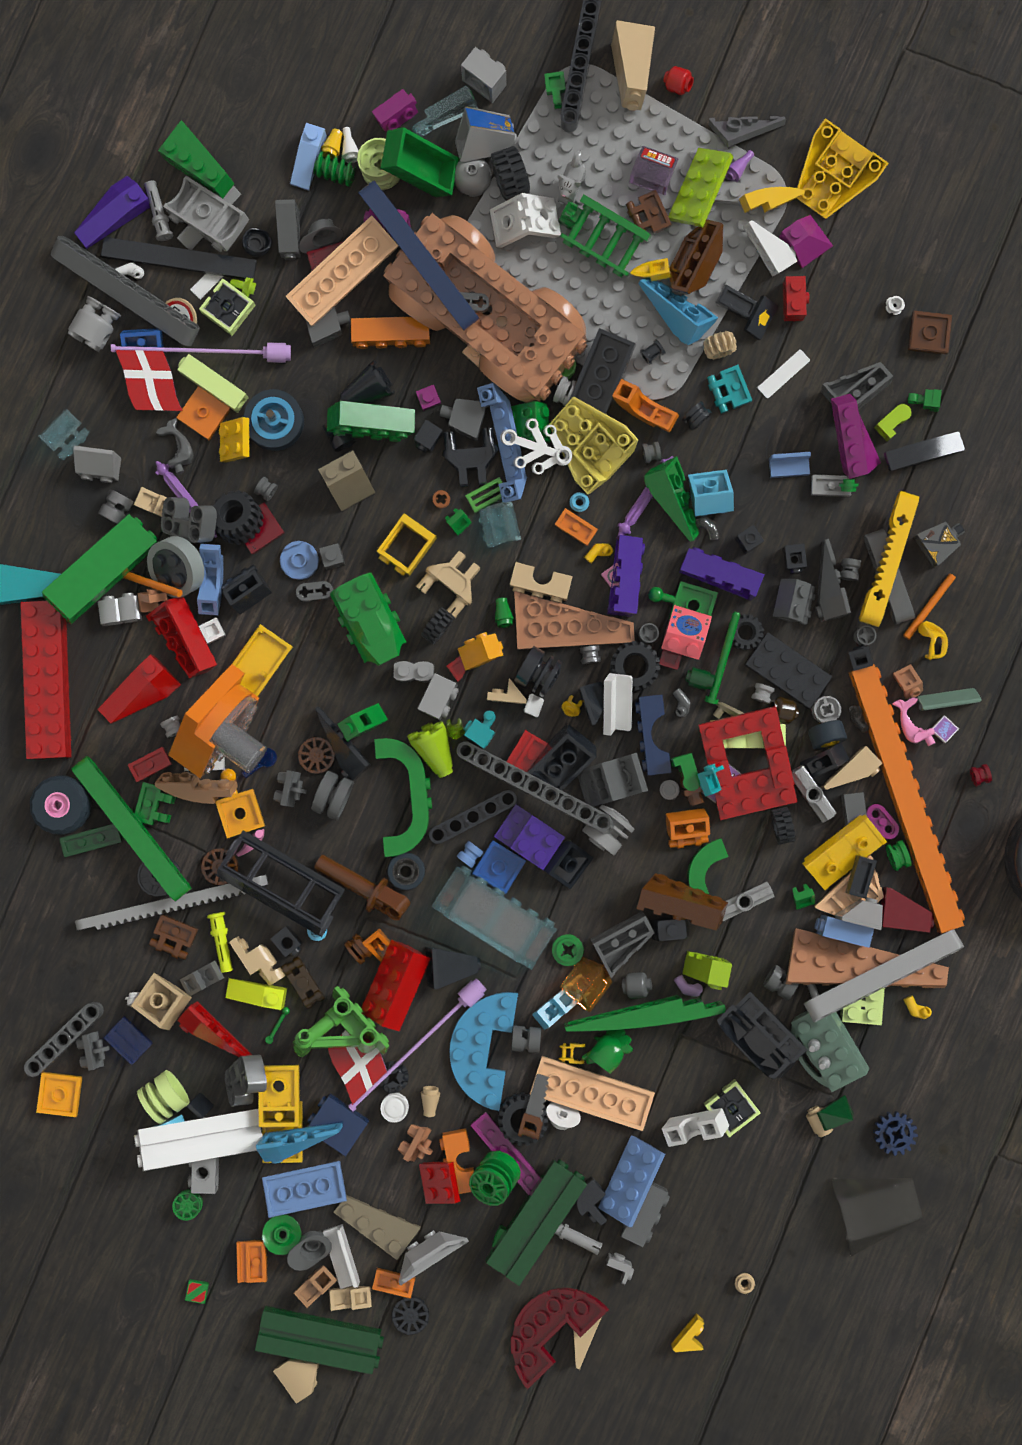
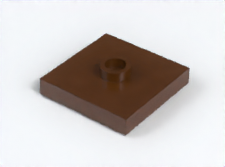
(930, 332)

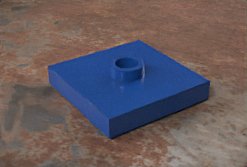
(499, 866)

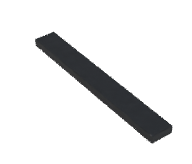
(178, 258)

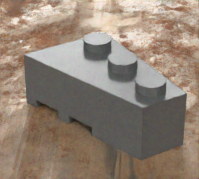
(862, 385)

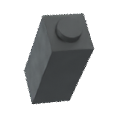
(853, 806)

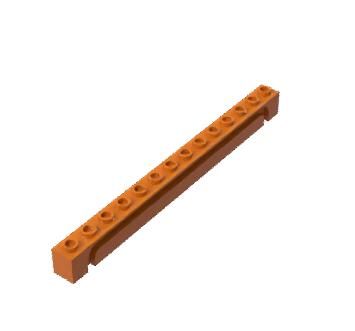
(906, 799)

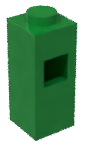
(362, 722)

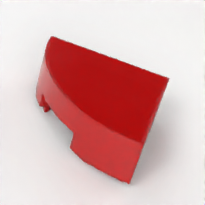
(457, 668)

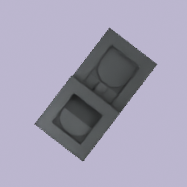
(201, 978)

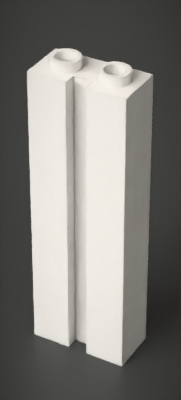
(198, 1140)

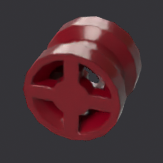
(980, 775)

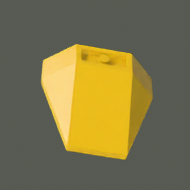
(836, 170)

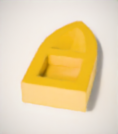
(654, 269)

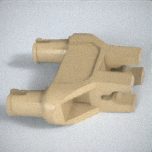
(453, 579)

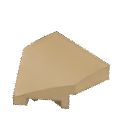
(297, 1377)

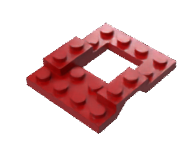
(754, 789)

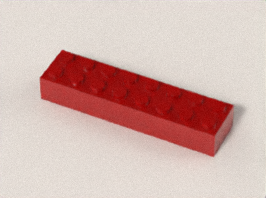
(45, 681)

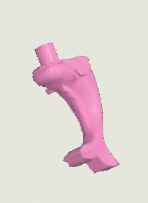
(910, 731)

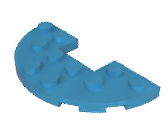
(471, 1047)

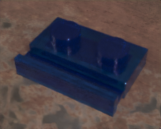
(128, 1040)

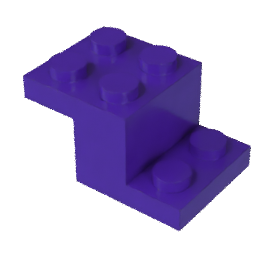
(529, 837)

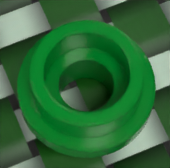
(848, 485)

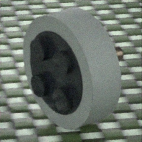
(176, 564)

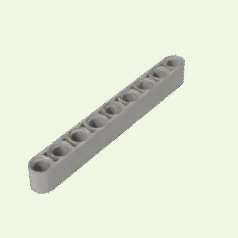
(883, 975)

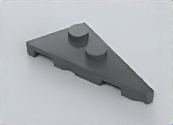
(743, 128)

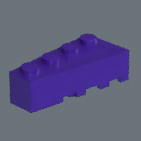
(721, 574)
(624, 597)

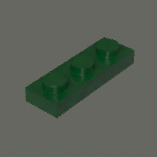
(90, 840)

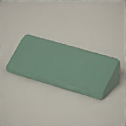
(948, 699)

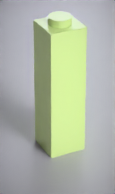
(212, 382)

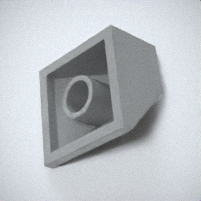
(863, 913)

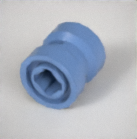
(470, 854)

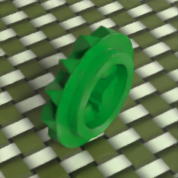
(577, 950)

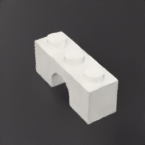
(682, 1128)

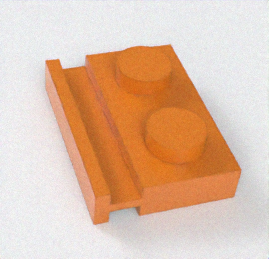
(251, 1261)

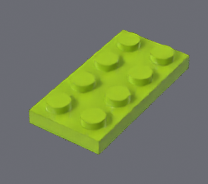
(700, 187)

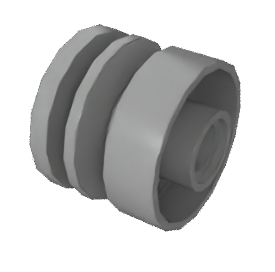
(608, 841)

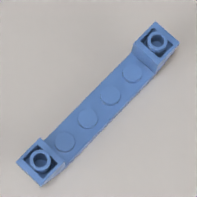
(503, 419)

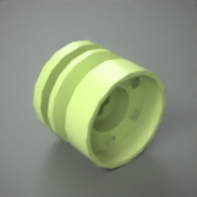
(370, 161)
(161, 1098)

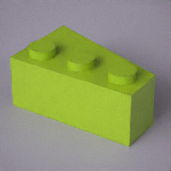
(708, 969)

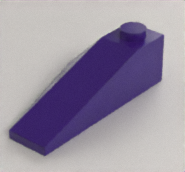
(117, 207)

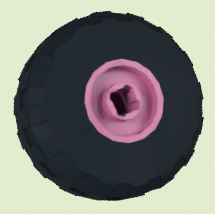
(60, 805)

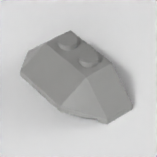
(428, 1253)

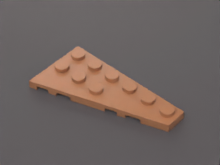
(559, 625)

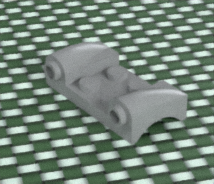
(207, 214)

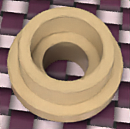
(744, 1289)

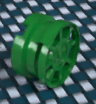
(898, 855)
(187, 1205)

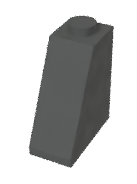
(288, 229)

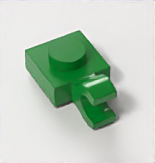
(555, 86)

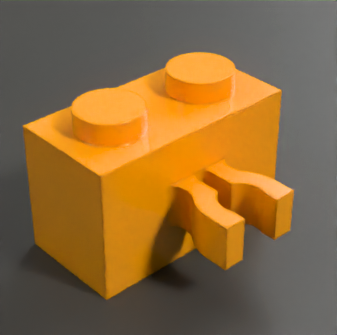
(480, 651)

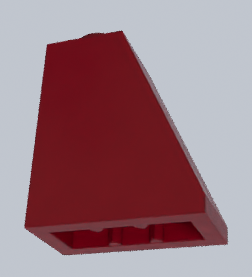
(904, 913)

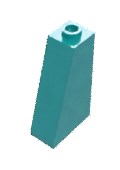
(23, 584)

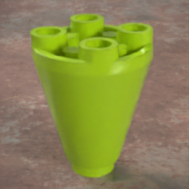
(433, 747)

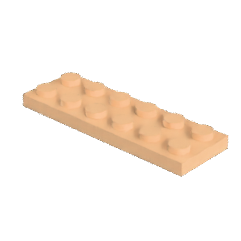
(342, 271)
(595, 1093)

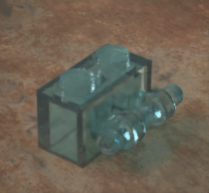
(60, 430)
(502, 524)

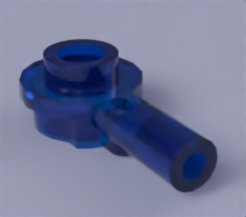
(267, 760)

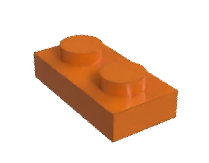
(576, 527)
(388, 1282)

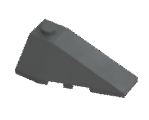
(831, 599)

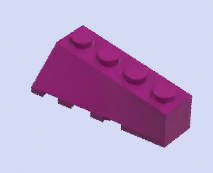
(854, 443)

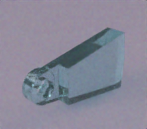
(445, 111)

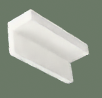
(617, 703)
(342, 1257)

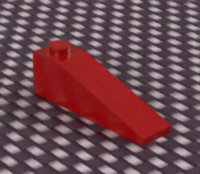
(141, 689)
(206, 1027)

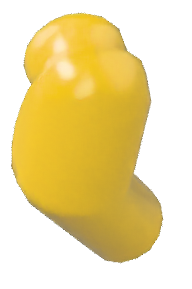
(917, 1010)

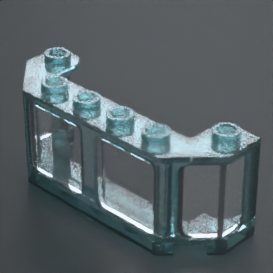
(494, 917)

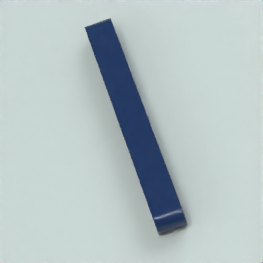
(418, 255)

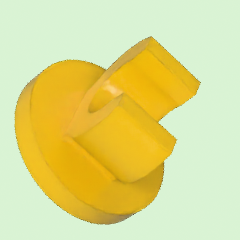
(570, 708)

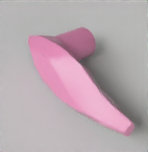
(245, 849)

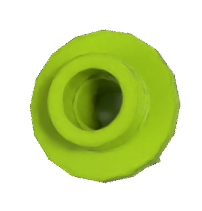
(247, 287)

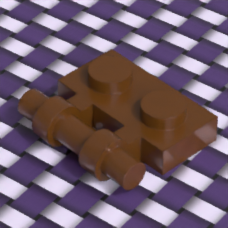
(653, 210)
(176, 931)

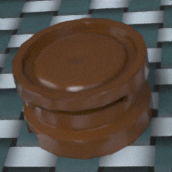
(359, 951)

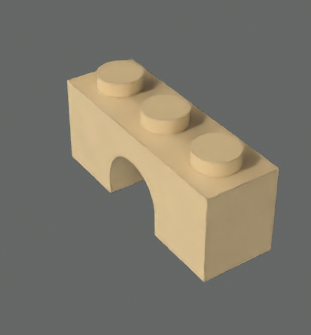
(523, 580)

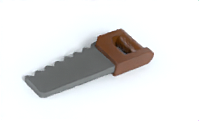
(534, 1108)

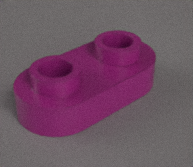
(882, 820)

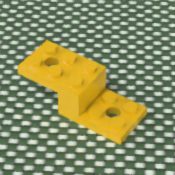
(281, 1108)

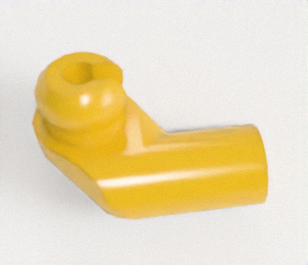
(598, 550)

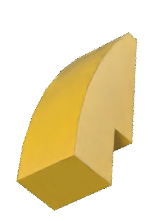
(769, 198)

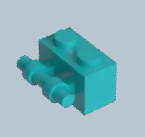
(480, 732)

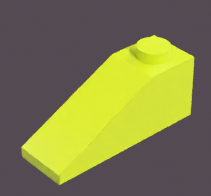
(256, 993)

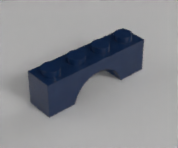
(650, 710)

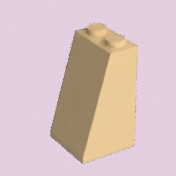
(632, 58)

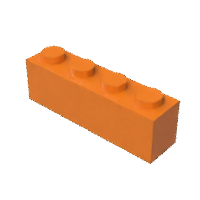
(388, 331)

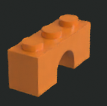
(455, 1143)

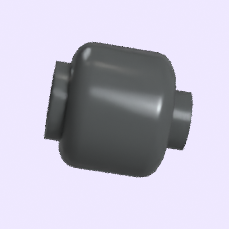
(636, 985)

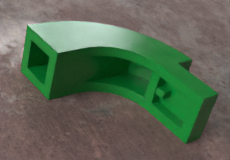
(702, 860)

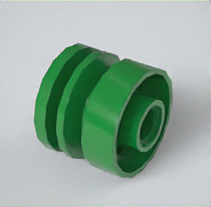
(494, 1178)

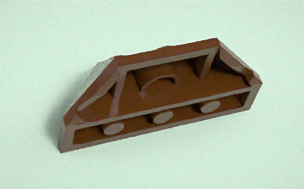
(697, 257)

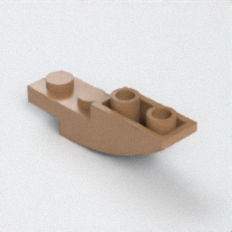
(190, 788)

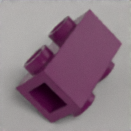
(395, 111)

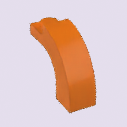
(641, 407)

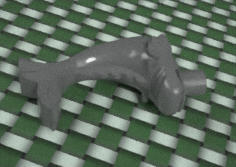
(184, 453)

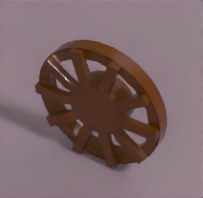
(316, 755)
(215, 865)

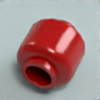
(678, 80)

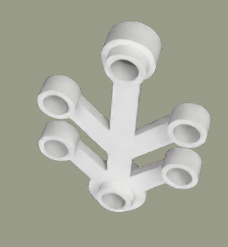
(539, 447)

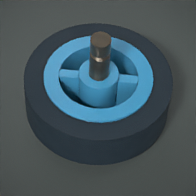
(274, 419)

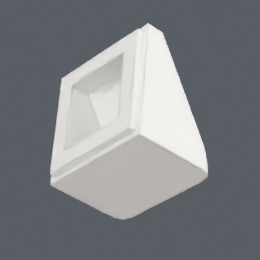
(533, 705)

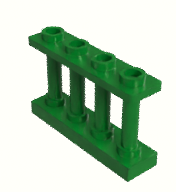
(622, 226)

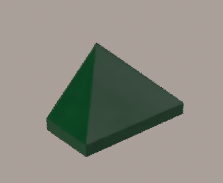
(836, 1113)

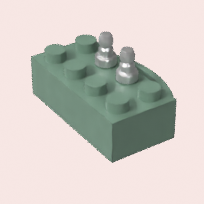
(829, 1050)

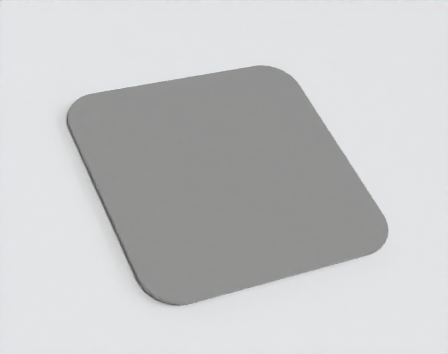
(609, 147)

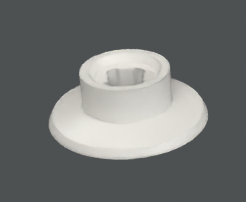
(562, 1116)

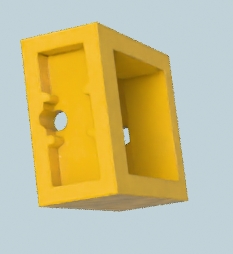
(415, 527)

